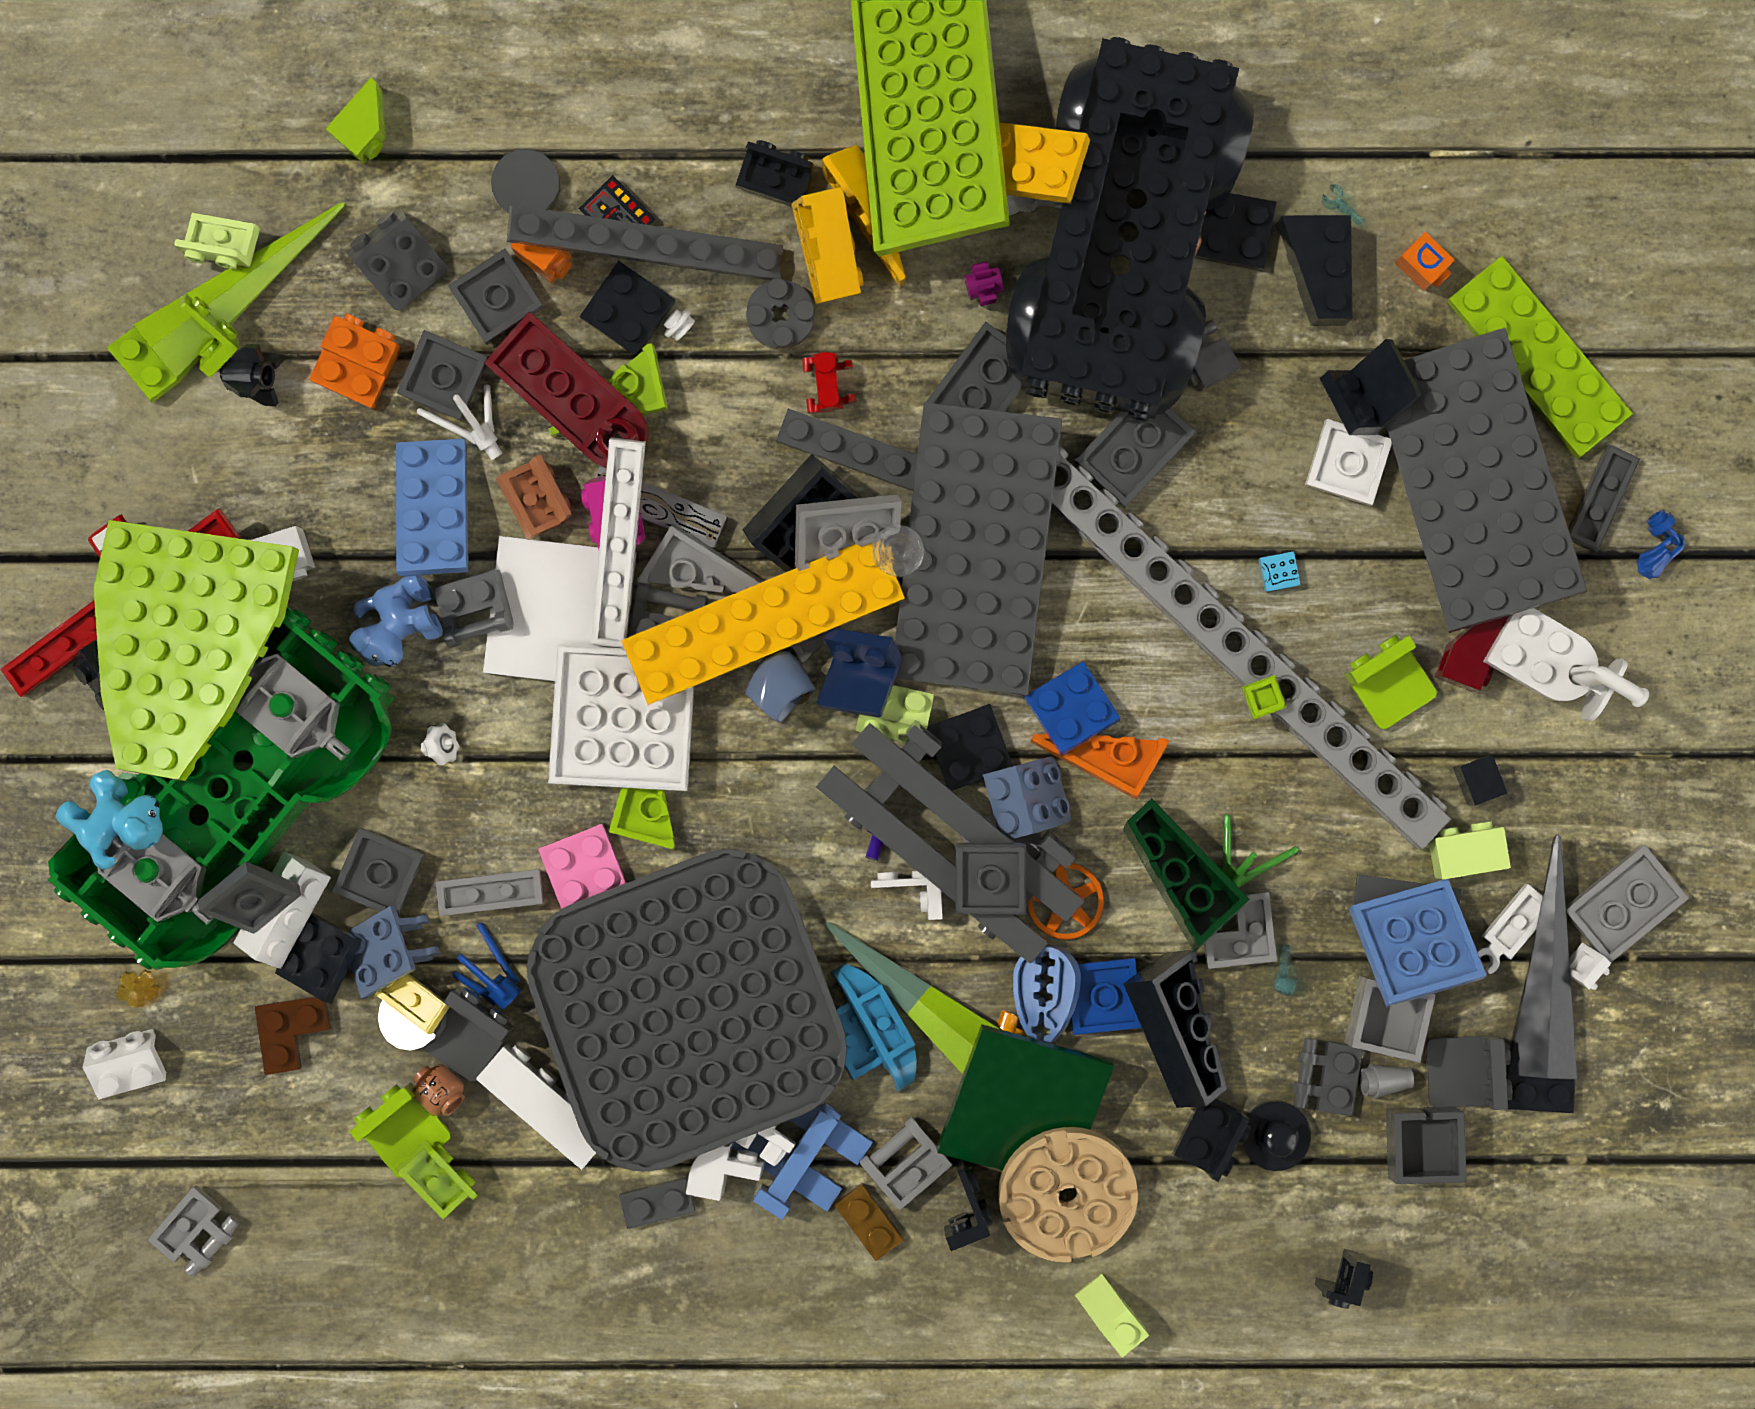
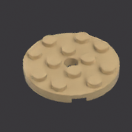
(1061, 1161)

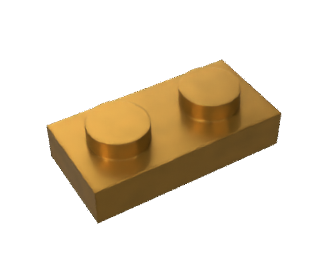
(868, 1222)

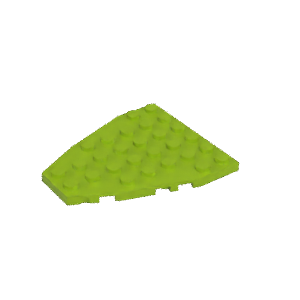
(179, 637)

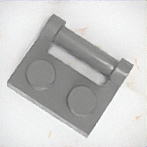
(913, 1172)

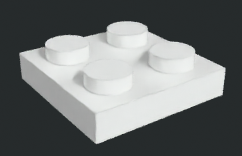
(1348, 463)

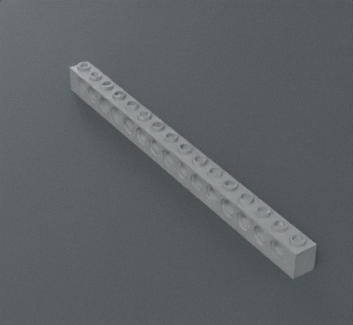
(1430, 814)

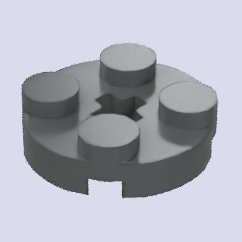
(779, 294)

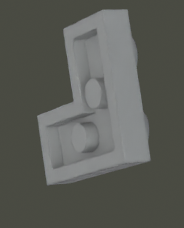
(1252, 940)

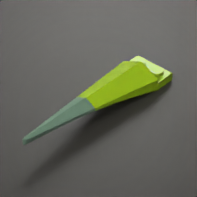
(941, 1018)

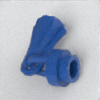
(1655, 560)

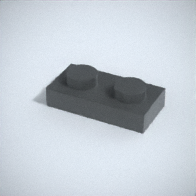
(656, 1203)

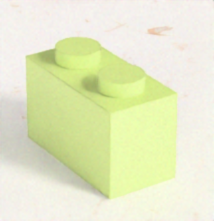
(1469, 851)

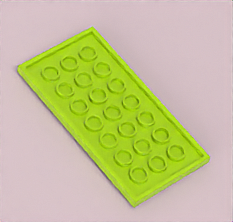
(928, 121)

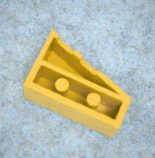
(827, 245)

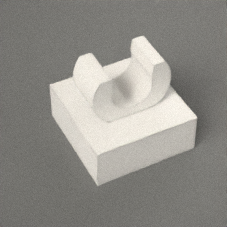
(1588, 966)

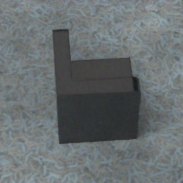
(1480, 780)

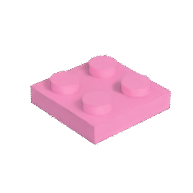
(582, 865)

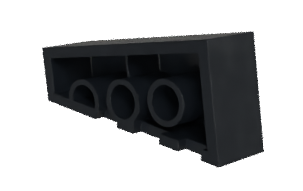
(1177, 1028)

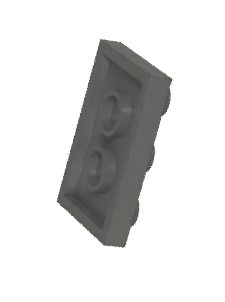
(980, 375)
(1133, 452)

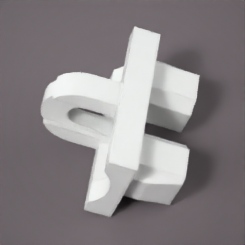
(776, 1147)

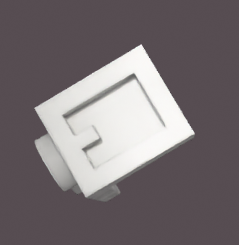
(929, 900)

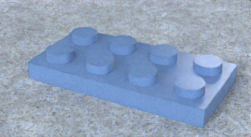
(431, 507)

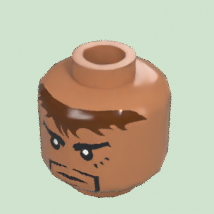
(438, 1090)

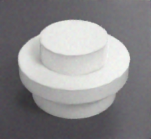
(678, 324)

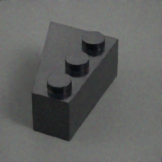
(1322, 264)

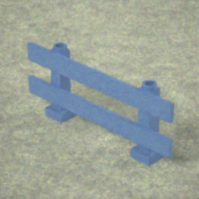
(793, 1170)

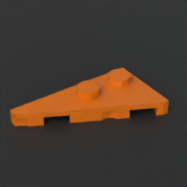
(1118, 762)

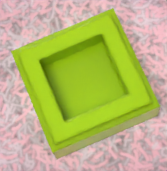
(1263, 697)

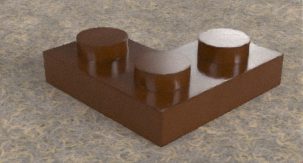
(279, 1027)

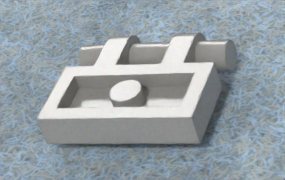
(185, 1224)

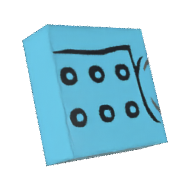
(1279, 571)

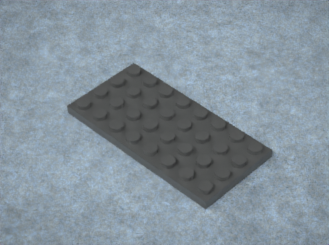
(1482, 485)
(984, 534)

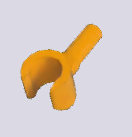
(1009, 1022)

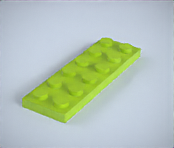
(1551, 366)

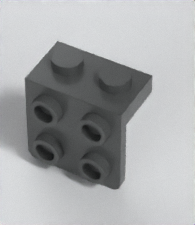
(397, 259)
(470, 1034)
(1468, 1072)

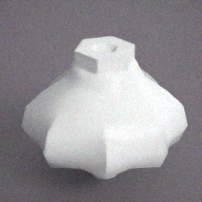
(440, 744)

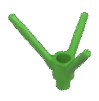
(1238, 875)

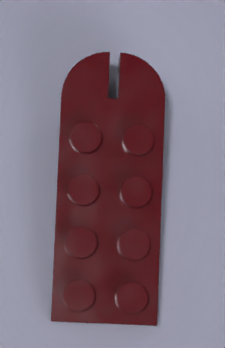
(566, 389)

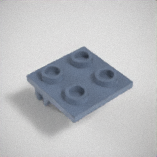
(383, 953)

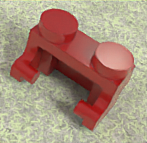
(827, 382)

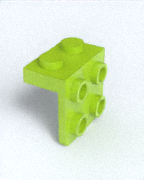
(1390, 681)
(399, 1127)

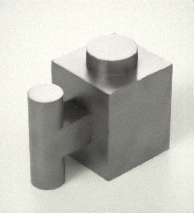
(1214, 360)

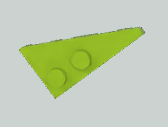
(639, 383)
(643, 817)

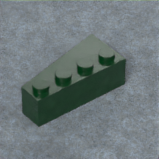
(1186, 878)

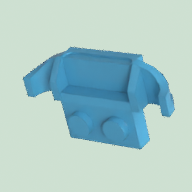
(873, 1029)

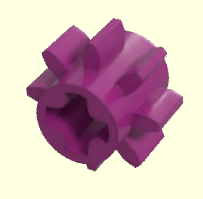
(984, 283)

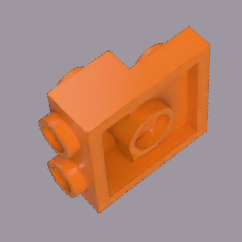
(355, 360)

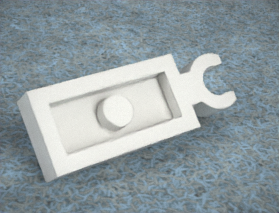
(1511, 927)

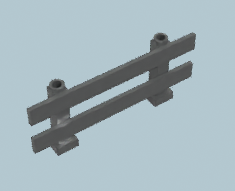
(902, 768)

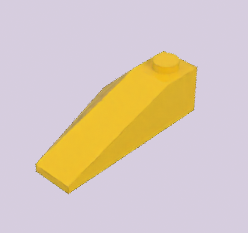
(848, 170)

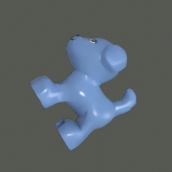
(382, 642)

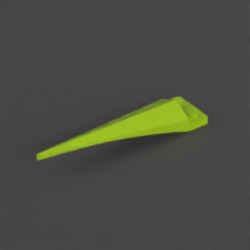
(169, 341)

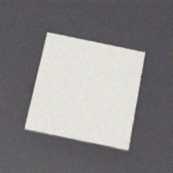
(550, 604)
(608, 731)

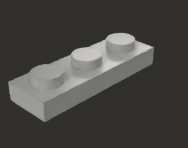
(489, 892)

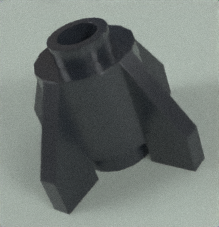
(252, 374)

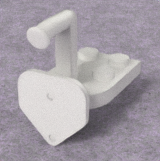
(1542, 656)

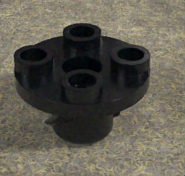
(1277, 1136)

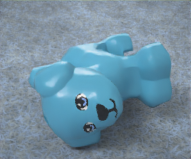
(135, 823)

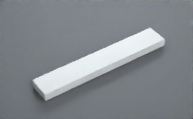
(618, 541)

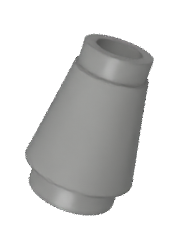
(1384, 1080)

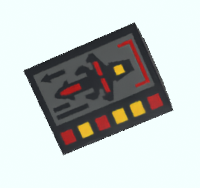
(616, 203)

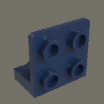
(860, 672)

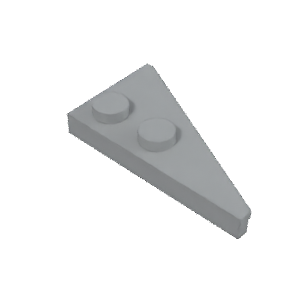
(691, 563)

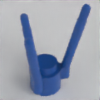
(500, 989)

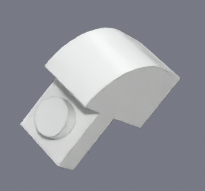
(711, 1169)

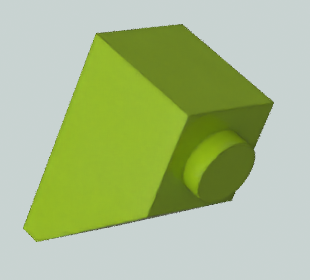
(361, 123)

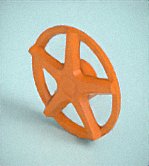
(1080, 915)

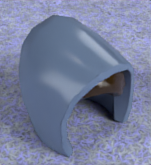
(779, 685)

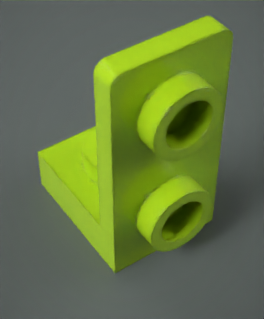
(213, 353)

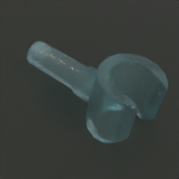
(1340, 204)
(1284, 983)

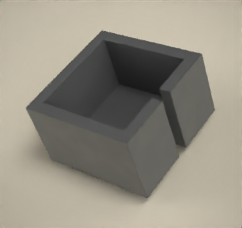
(1426, 1145)

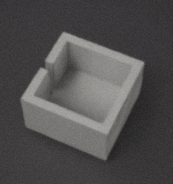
(1389, 1030)

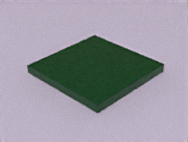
(1018, 1091)

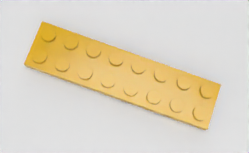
(758, 622)

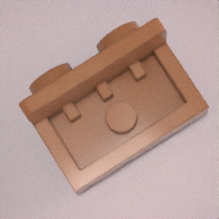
(535, 497)

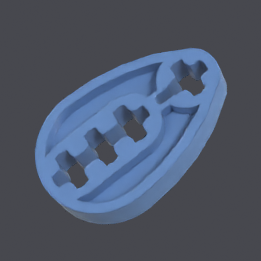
(1065, 992)

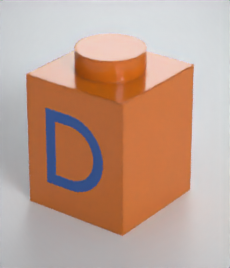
(1425, 262)

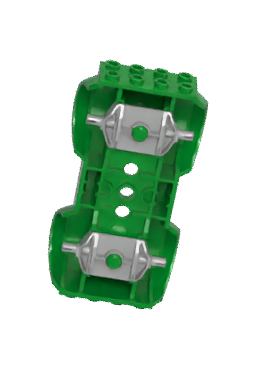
(312, 737)

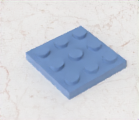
(1417, 942)

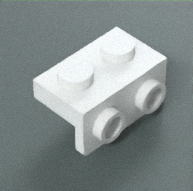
(123, 1064)

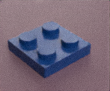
(1072, 708)
(1103, 998)

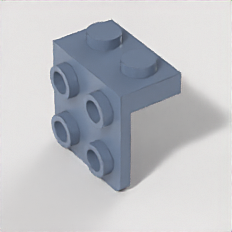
(1028, 798)

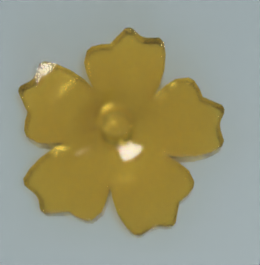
(137, 988)

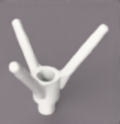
(482, 434)

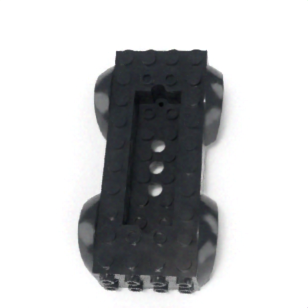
(1179, 138)

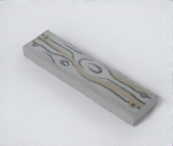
(667, 509)

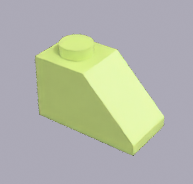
(1112, 1315)

